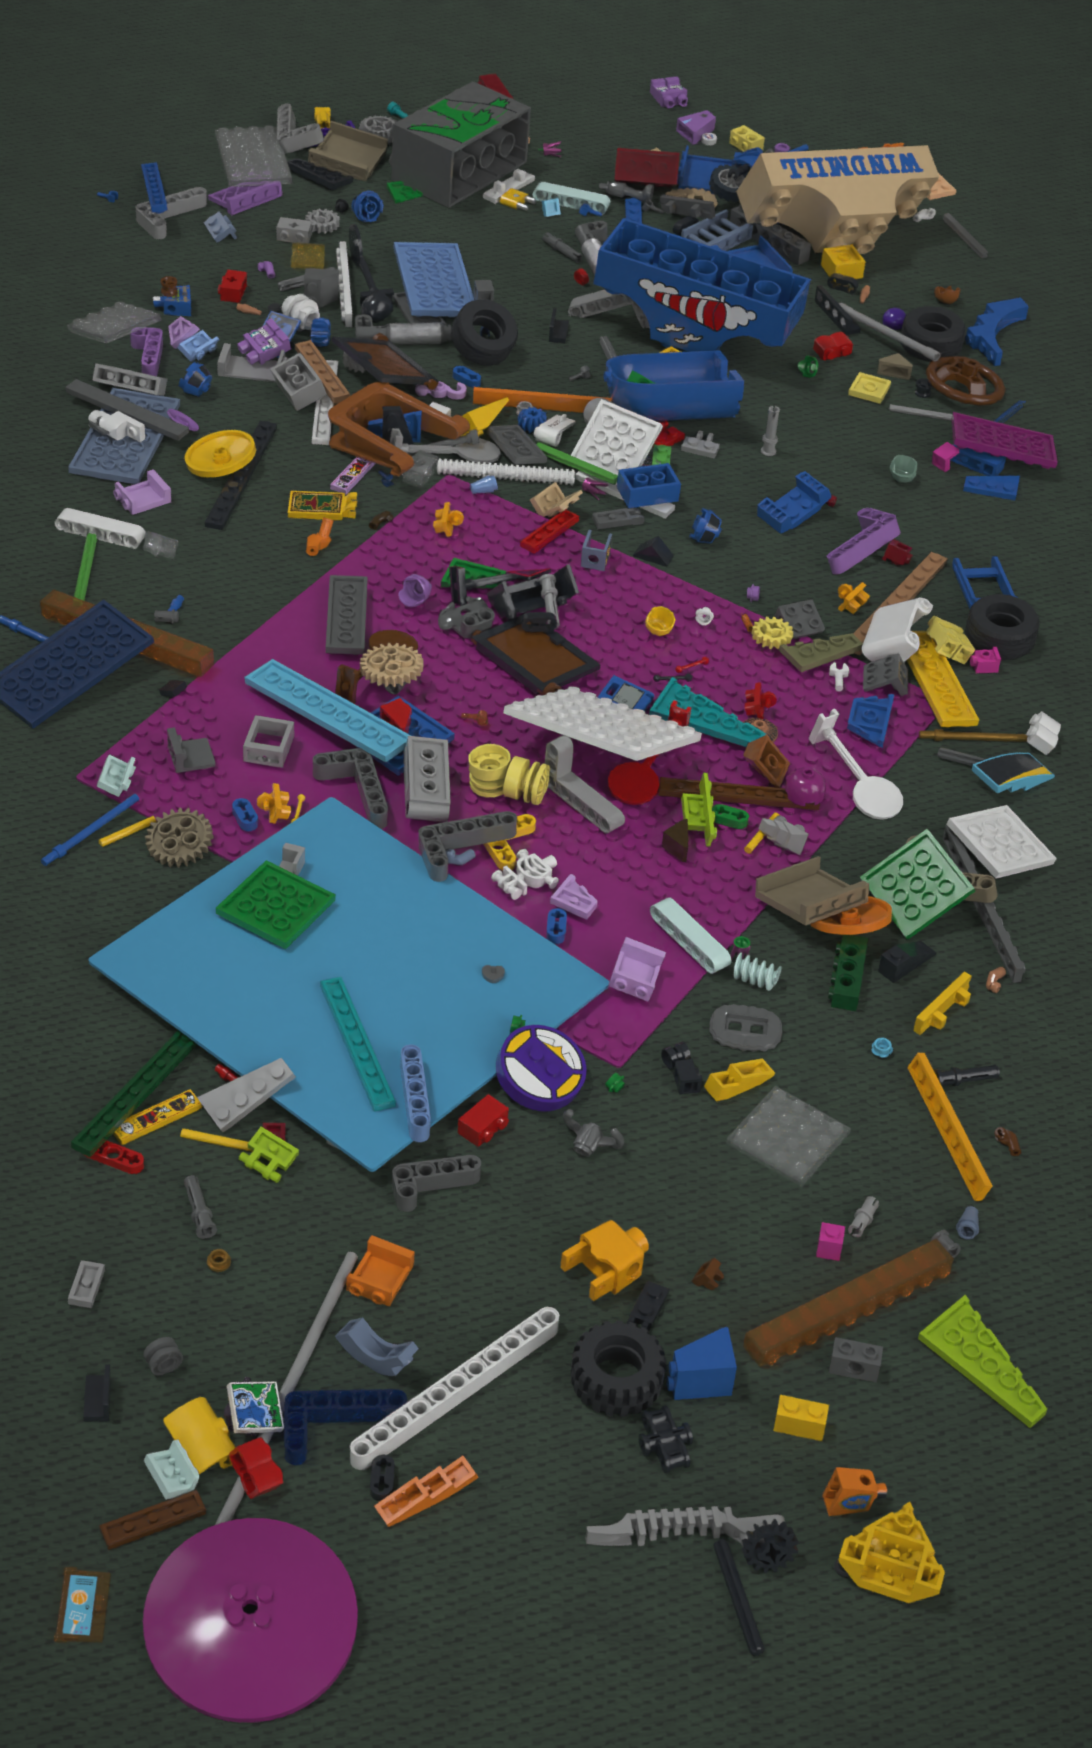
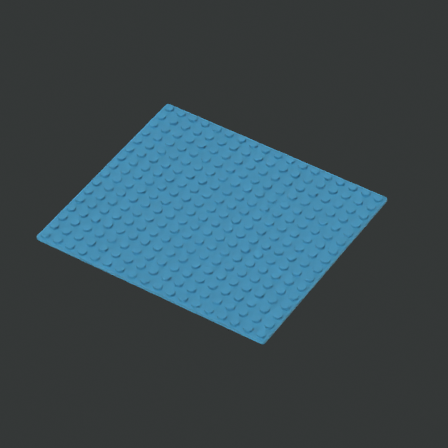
(406, 958)

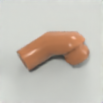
(993, 977)

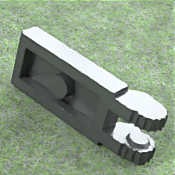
(617, 518)

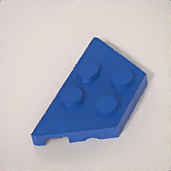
(870, 718)

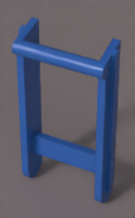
(996, 571)

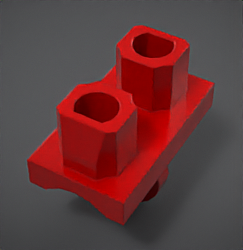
(758, 701)

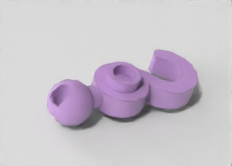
(442, 390)

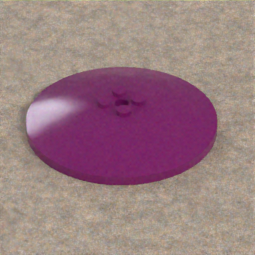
(256, 1662)

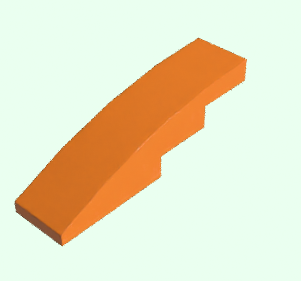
(426, 1492)

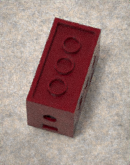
(647, 167)

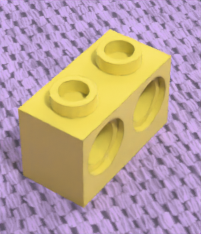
(746, 139)

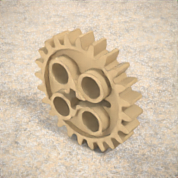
(391, 665)

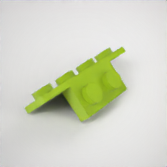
(699, 810)

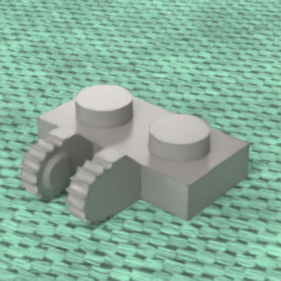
(701, 447)

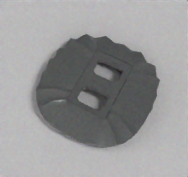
(746, 1017)

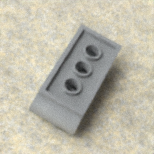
(426, 779)

